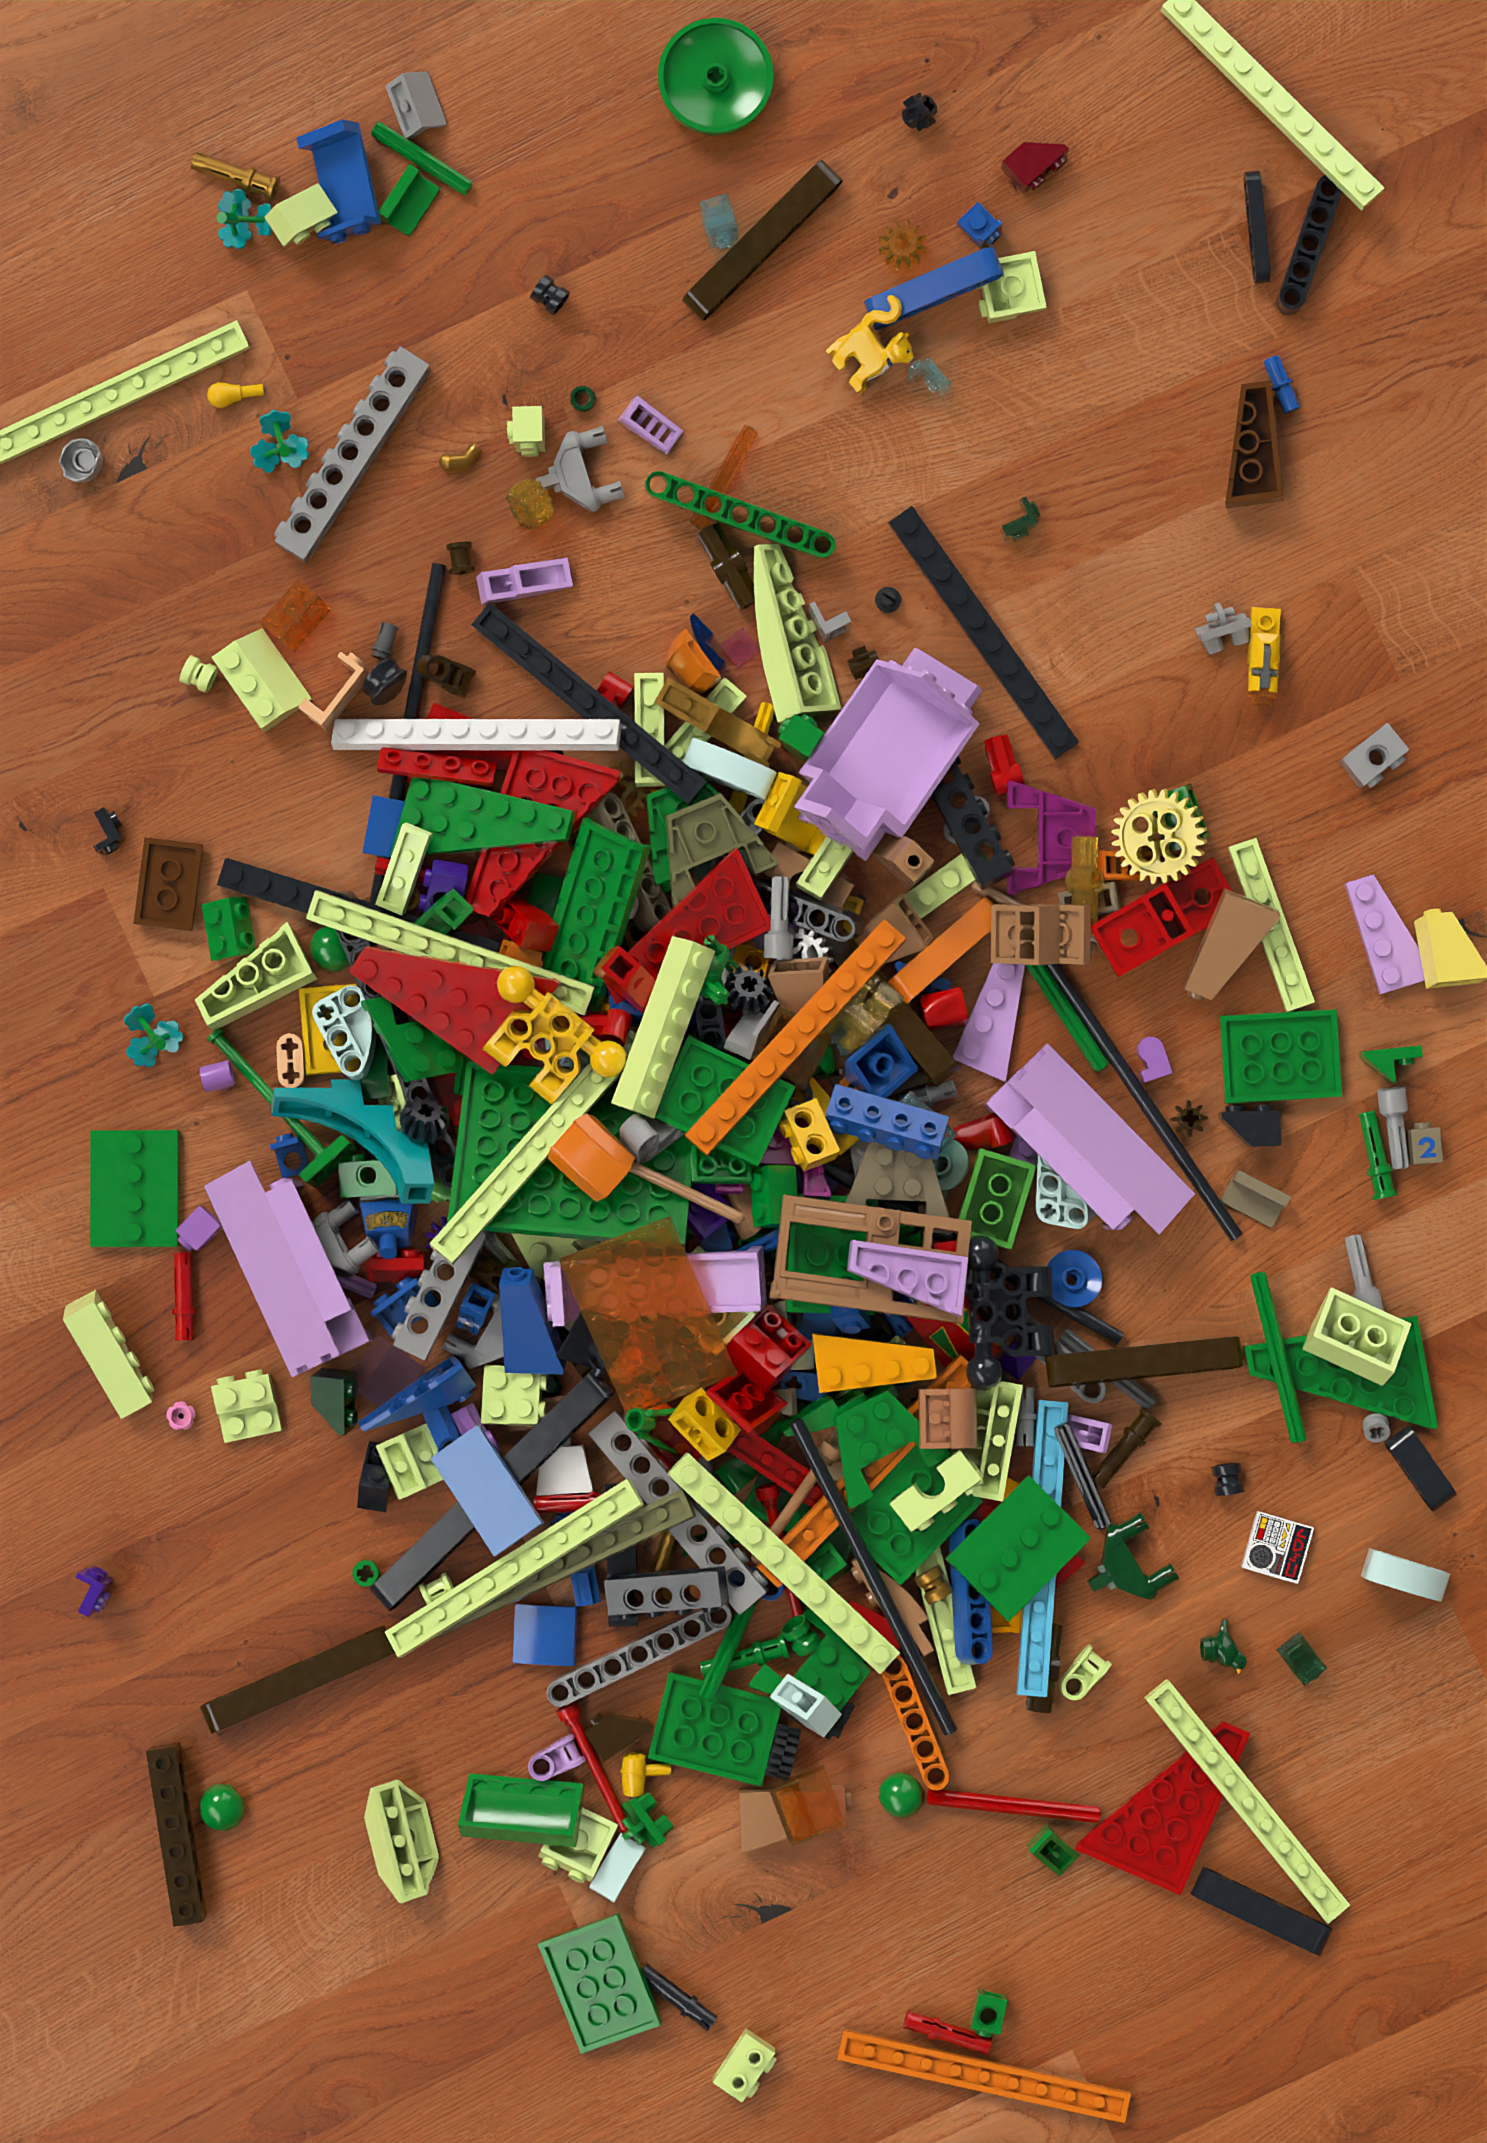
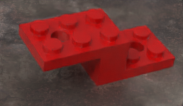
(1160, 918)

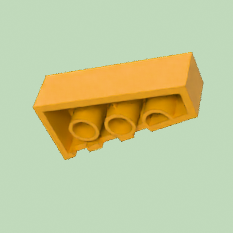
(861, 1363)

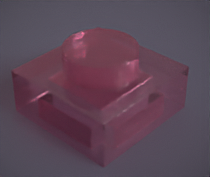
(740, 648)

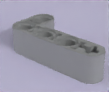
(646, 1137)

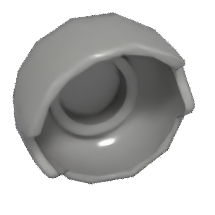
(81, 460)

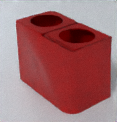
(943, 1009)
(675, 1439)

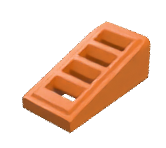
(1123, 876)

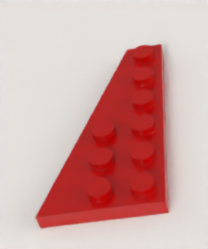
(719, 905)

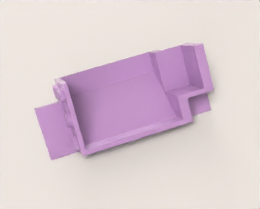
(887, 751)
(1088, 1144)
(286, 1268)

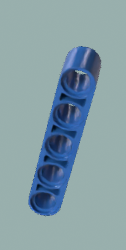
(939, 285)
(965, 1607)

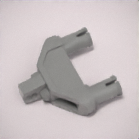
(570, 474)
(327, 1227)
(490, 1344)

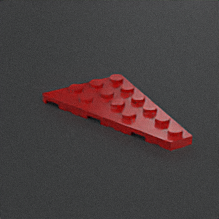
(548, 780)
(446, 997)
(1165, 1821)

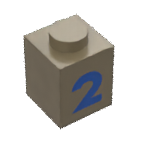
(1424, 1144)

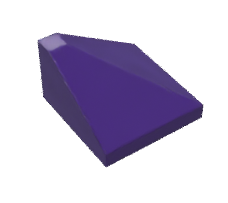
(1015, 1365)

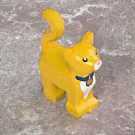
(868, 350)

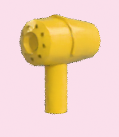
(635, 1771)

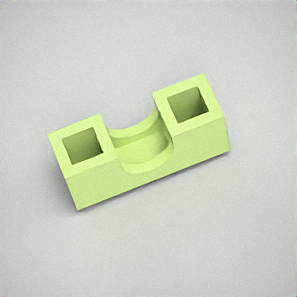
(918, 1508)

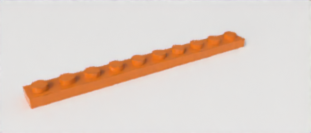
(795, 1037)
(820, 1520)
(984, 2075)

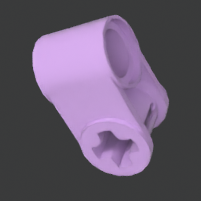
(557, 1758)

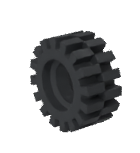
(783, 1752)

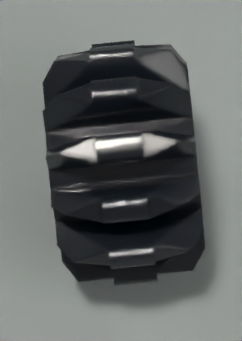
(750, 981)
(424, 1120)

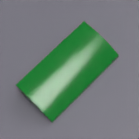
(521, 1810)

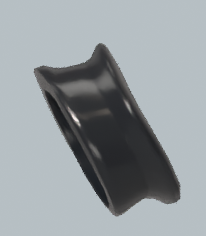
(384, 682)

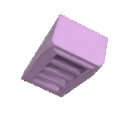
(635, 427)

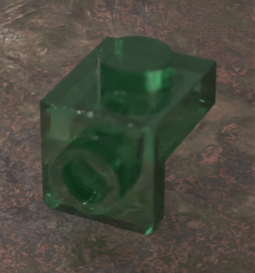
(1019, 528)
(1301, 1659)

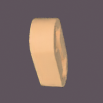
(283, 1061)

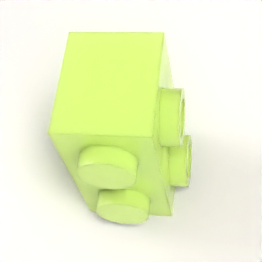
(300, 215)
(527, 430)
(744, 2066)

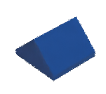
(880, 1064)

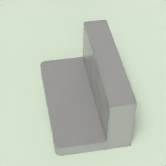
(415, 103)
(832, 627)
(749, 1031)

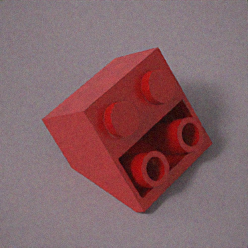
(767, 1348)

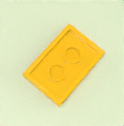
(317, 1054)

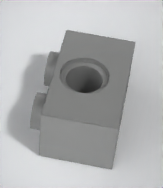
(1383, 741)

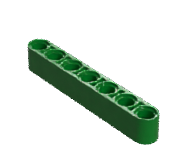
(754, 514)

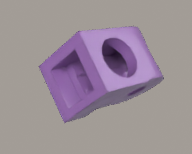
(1153, 1055)

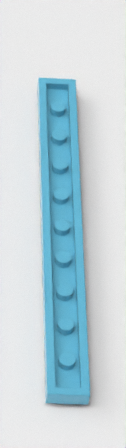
(1038, 1612)

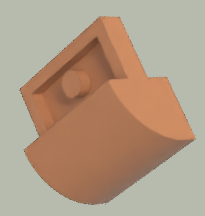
(947, 1418)

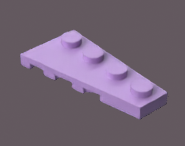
(1386, 940)
(991, 1025)
(920, 1274)

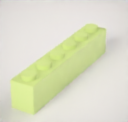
(663, 1026)

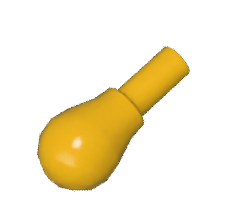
(225, 394)

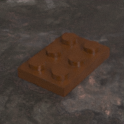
(168, 884)

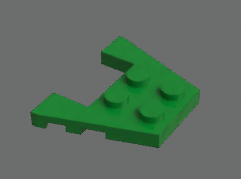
(658, 806)
(411, 1045)
(872, 1432)
(830, 1670)

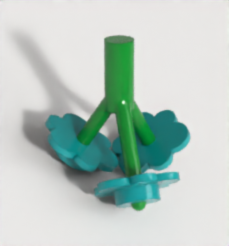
(235, 215)
(291, 450)
(162, 1038)

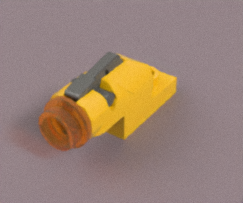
(1263, 655)

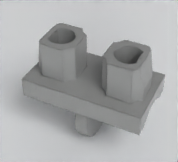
(1235, 625)

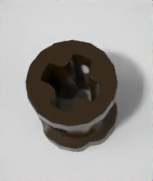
(460, 558)

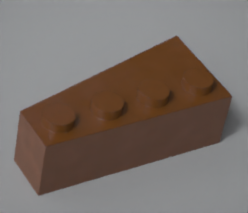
(1255, 455)

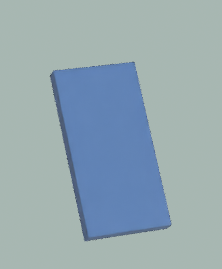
(486, 1490)

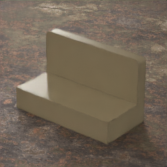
(1254, 1198)

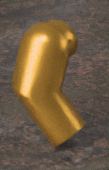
(460, 463)

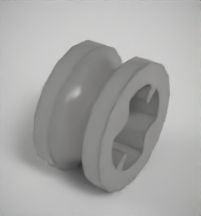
(1376, 1434)

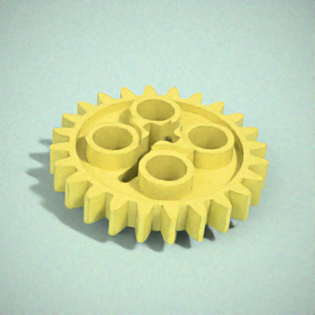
(1133, 839)

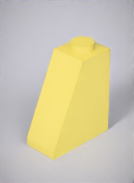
(1447, 951)

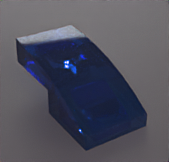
(703, 636)

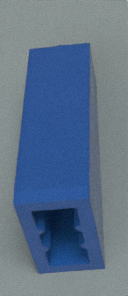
(528, 1337)

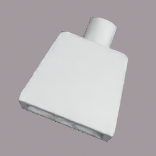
(565, 1472)

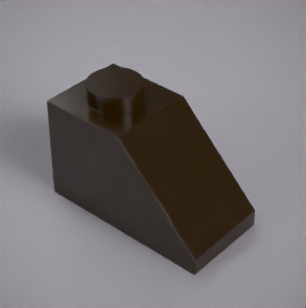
(614, 1732)

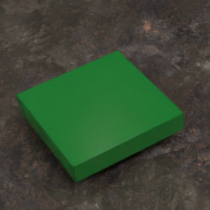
(718, 1168)

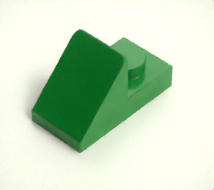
(1383, 1059)

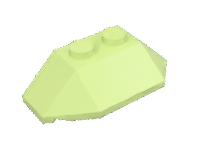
(995, 1435)
(401, 1839)

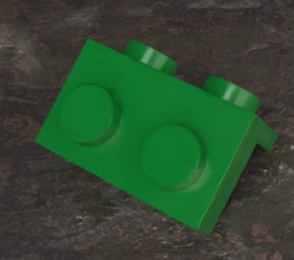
(228, 928)

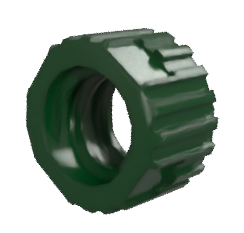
(582, 389)

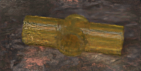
(1085, 877)

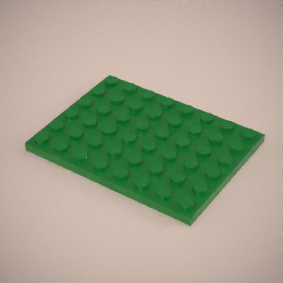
(499, 1114)

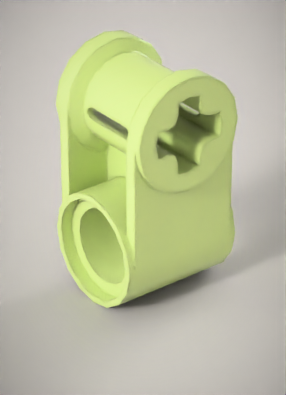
(1084, 1672)

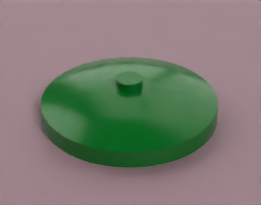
(715, 76)

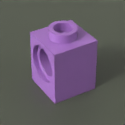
(198, 1229)

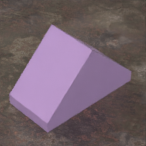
(1090, 1433)

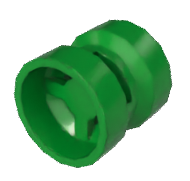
(801, 1636)

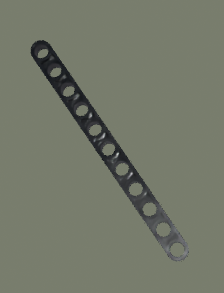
(441, 1161)
(522, 1462)

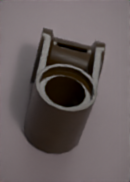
(450, 674)

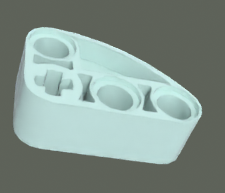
(729, 769)
(353, 1022)
(1058, 1201)
(1405, 1575)

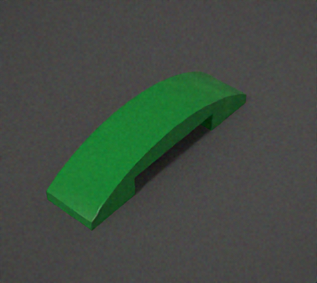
(445, 913)

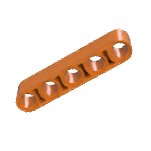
(943, 951)
(920, 1733)

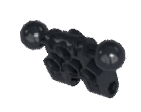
(984, 1369)

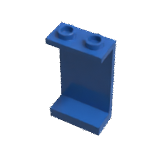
(344, 178)

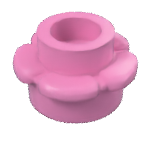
(173, 1416)

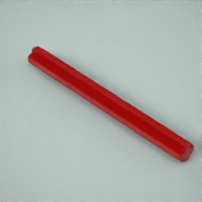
(1014, 1805)

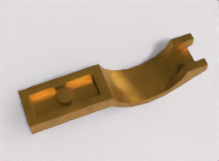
(716, 722)

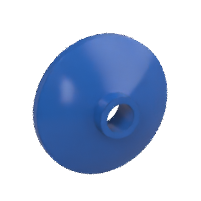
(1084, 1271)

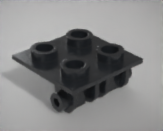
(581, 1348)

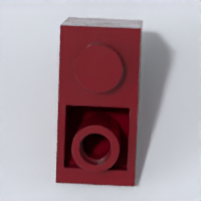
(1032, 161)

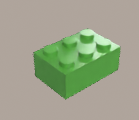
(996, 1196)

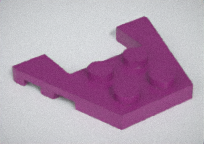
(1057, 823)
(779, 1153)

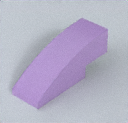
(524, 581)

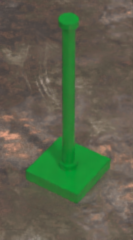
(326, 1158)

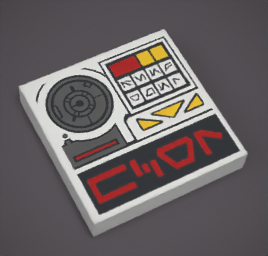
(1277, 1547)

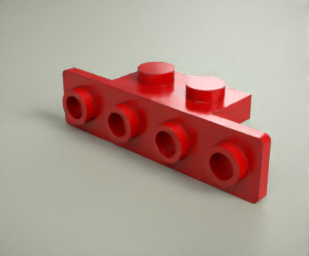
(436, 767)

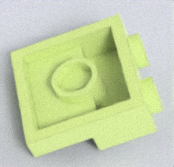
(1014, 293)
(512, 1397)
(246, 1406)
(591, 1845)

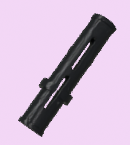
(677, 1997)

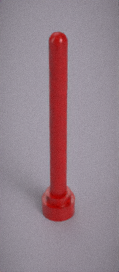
(768, 1496)
(571, 1717)

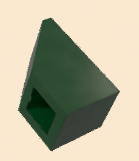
(334, 1398)

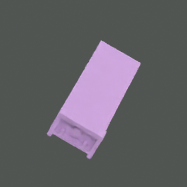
(728, 1279)

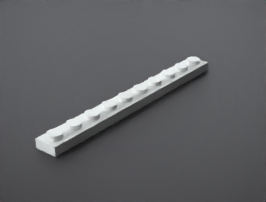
(477, 734)

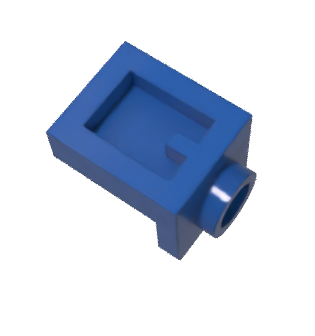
(980, 226)

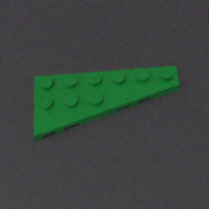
(479, 819)

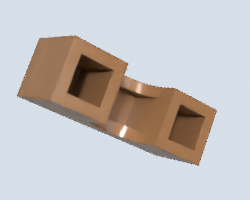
(793, 865)

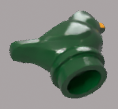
(1222, 1649)

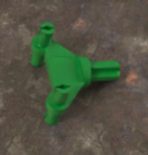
(713, 983)

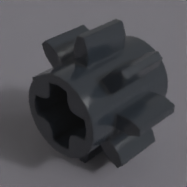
(919, 111)

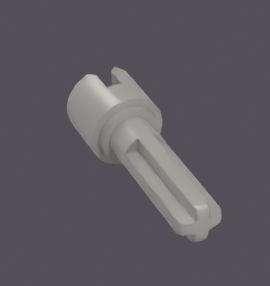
(778, 941)
(1393, 1105)
(1361, 1273)

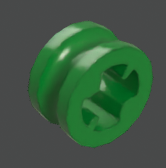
(360, 1565)

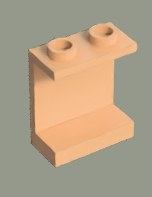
(342, 699)

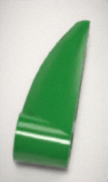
(736, 1473)

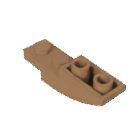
(907, 1606)

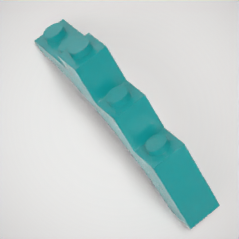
(370, 1125)

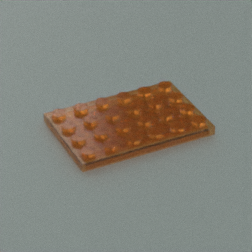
(648, 1316)

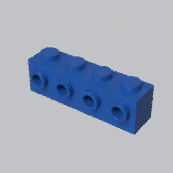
(886, 1122)

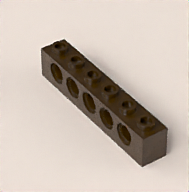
(176, 1834)

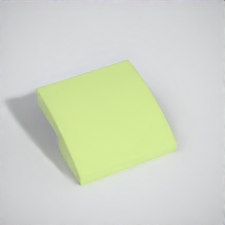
(409, 1461)

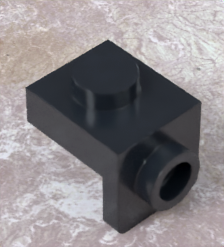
(110, 823)

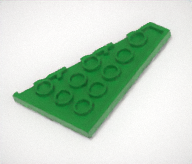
(1403, 1395)

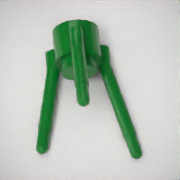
(644, 1421)

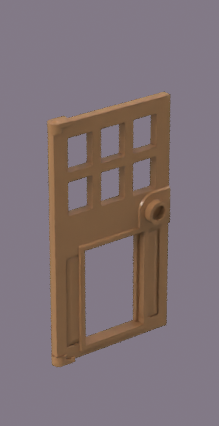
(881, 1228)

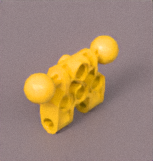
(517, 986)

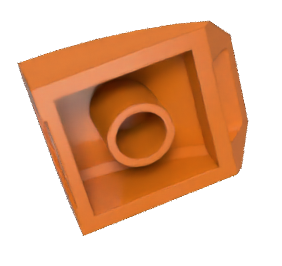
(692, 665)
(591, 1157)

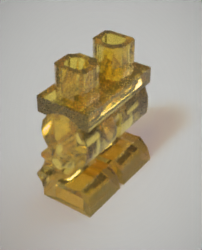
(866, 1019)

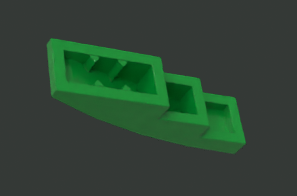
(821, 1412)

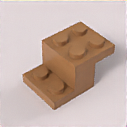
(1040, 934)

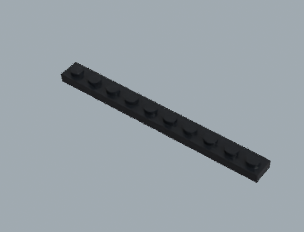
(983, 632)
(588, 702)
(299, 895)

